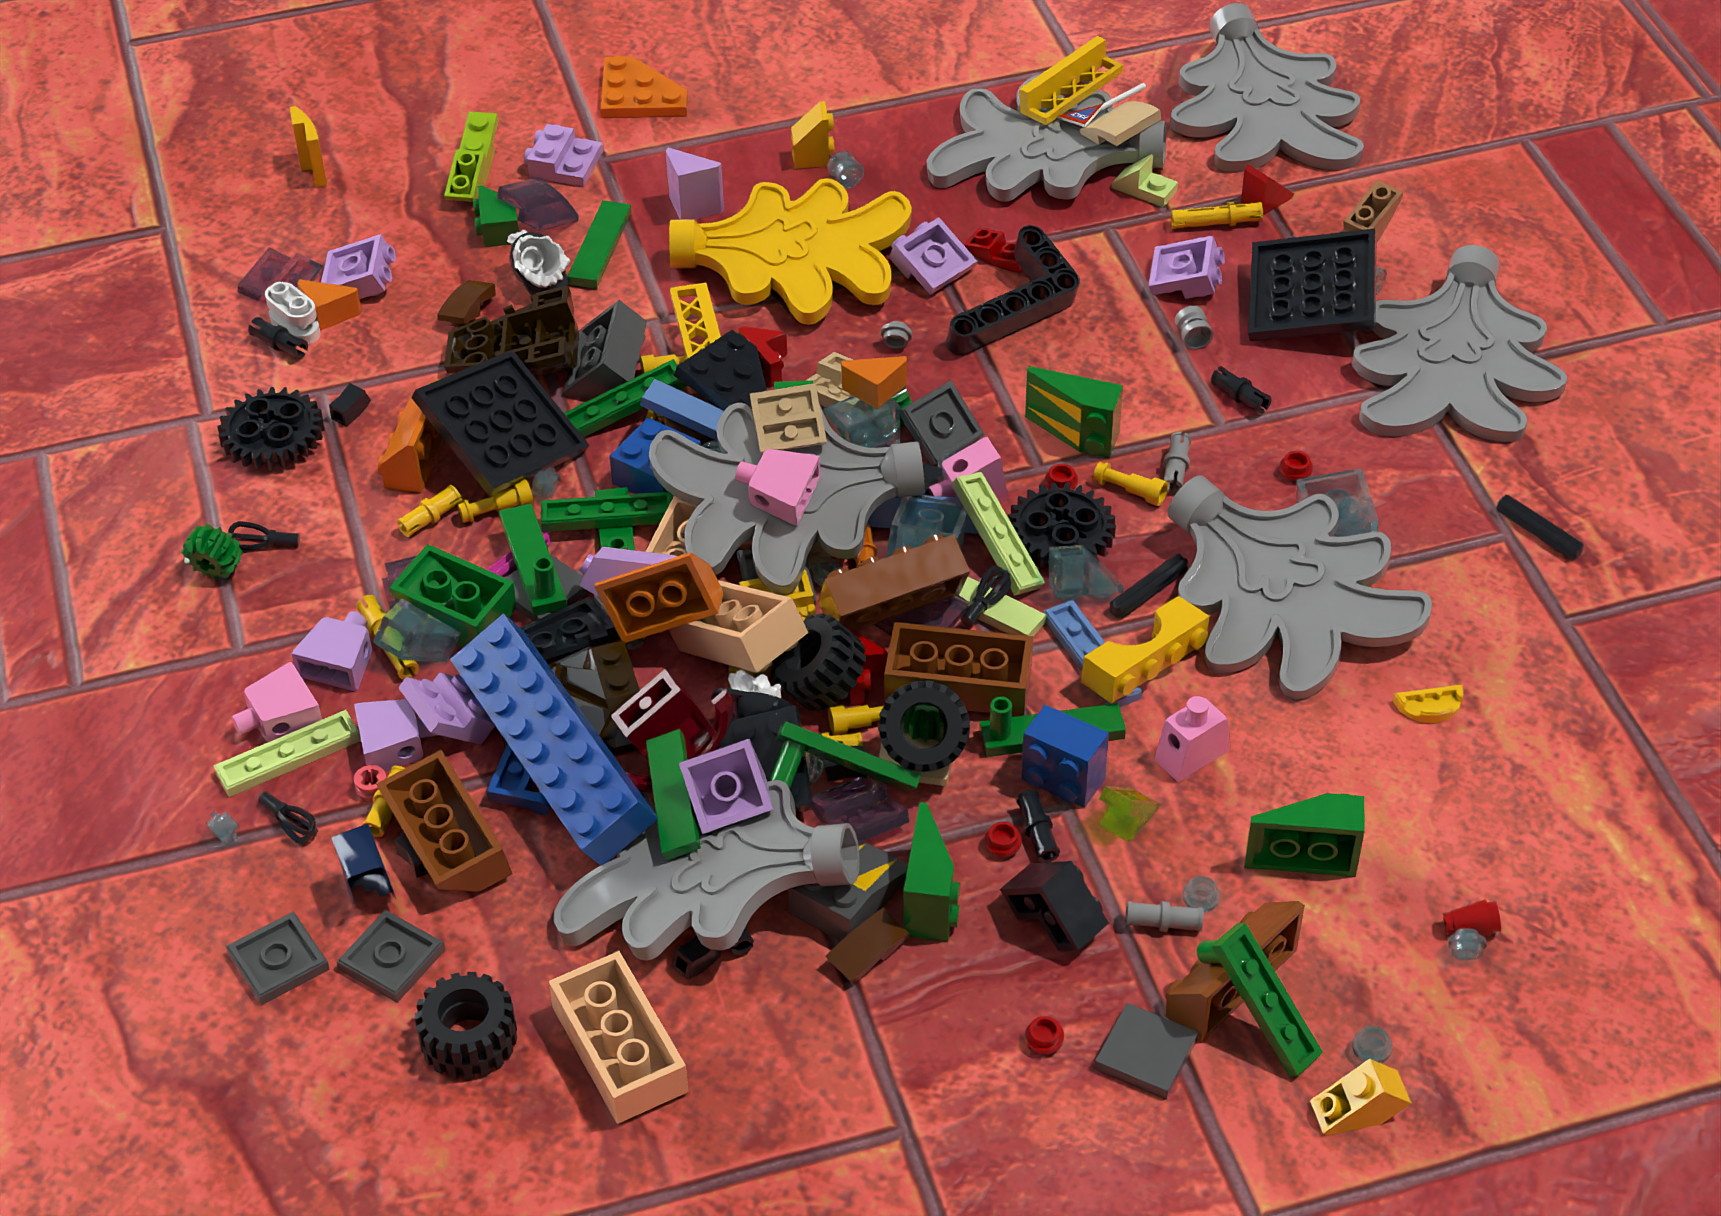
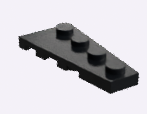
(571, 629)

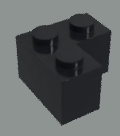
(1059, 900)

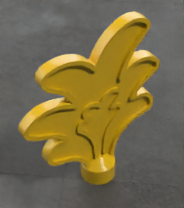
(797, 246)

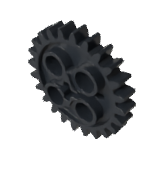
(271, 428)
(1062, 519)

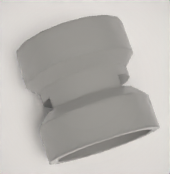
(1193, 327)

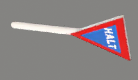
(1084, 116)

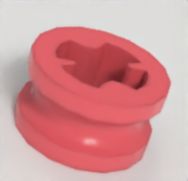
(366, 774)

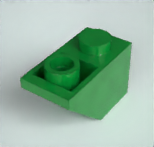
(496, 218)

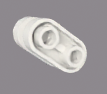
(293, 311)

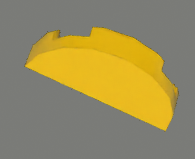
(1431, 704)

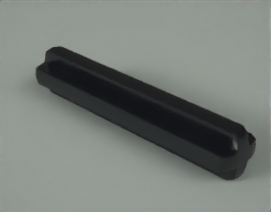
(1540, 527)
(1148, 585)

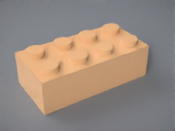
(746, 632)
(618, 1037)

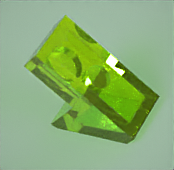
(1126, 811)

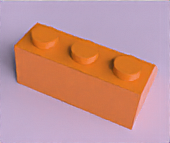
(410, 451)
(660, 596)

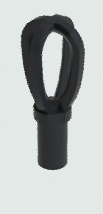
(273, 538)
(980, 602)
(282, 810)

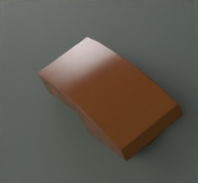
(465, 302)
(867, 944)

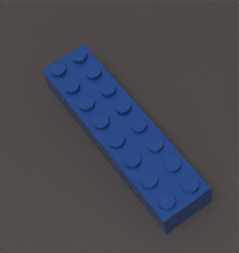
(554, 740)

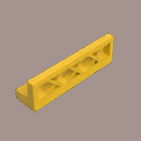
(1062, 80)
(701, 308)

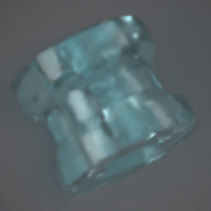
(845, 169)

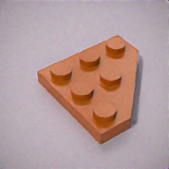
(639, 91)

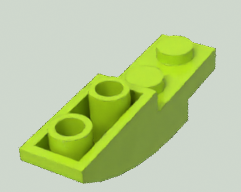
(474, 158)

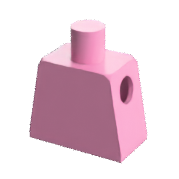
(975, 458)
(781, 482)
(278, 705)
(1192, 738)

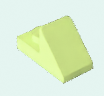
(1142, 183)

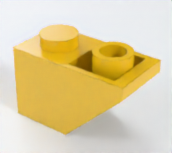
(811, 138)
(1361, 1099)

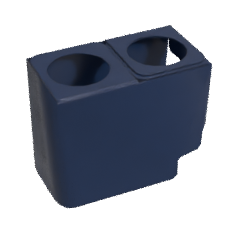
(361, 861)

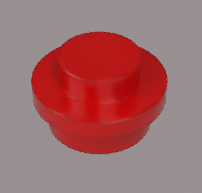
(1296, 465)
(1061, 475)
(1003, 839)
(1044, 1035)

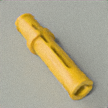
(1226, 214)
(374, 616)

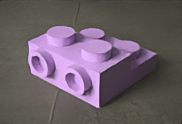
(561, 156)
(932, 255)
(361, 266)
(1187, 267)
(448, 707)

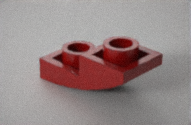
(993, 249)

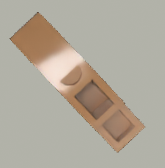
(1374, 209)

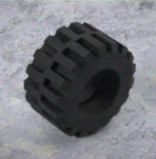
(821, 665)
(901, 703)
(472, 1049)

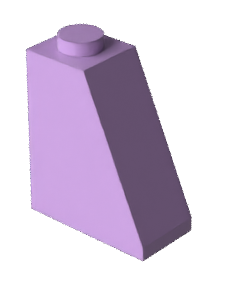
(615, 562)

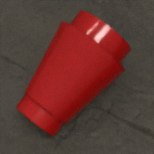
(1480, 916)

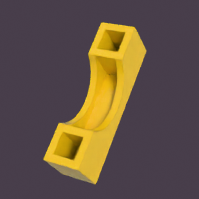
(1119, 669)

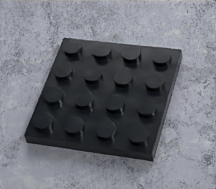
(1313, 285)
(500, 422)

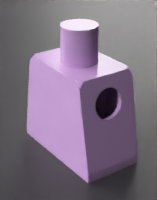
(335, 652)
(390, 733)

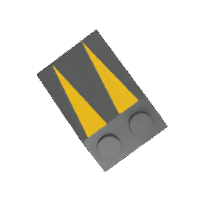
(844, 907)

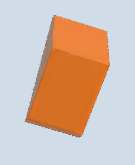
(332, 302)
(874, 379)

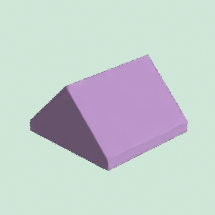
(694, 185)
(726, 786)

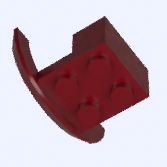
(666, 707)

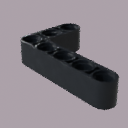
(1050, 292)

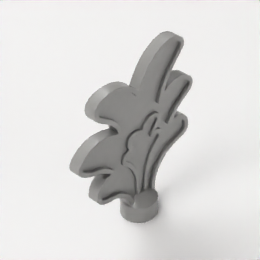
(1267, 99)
(1024, 151)
(1456, 357)
(848, 492)
(1292, 581)
(709, 887)

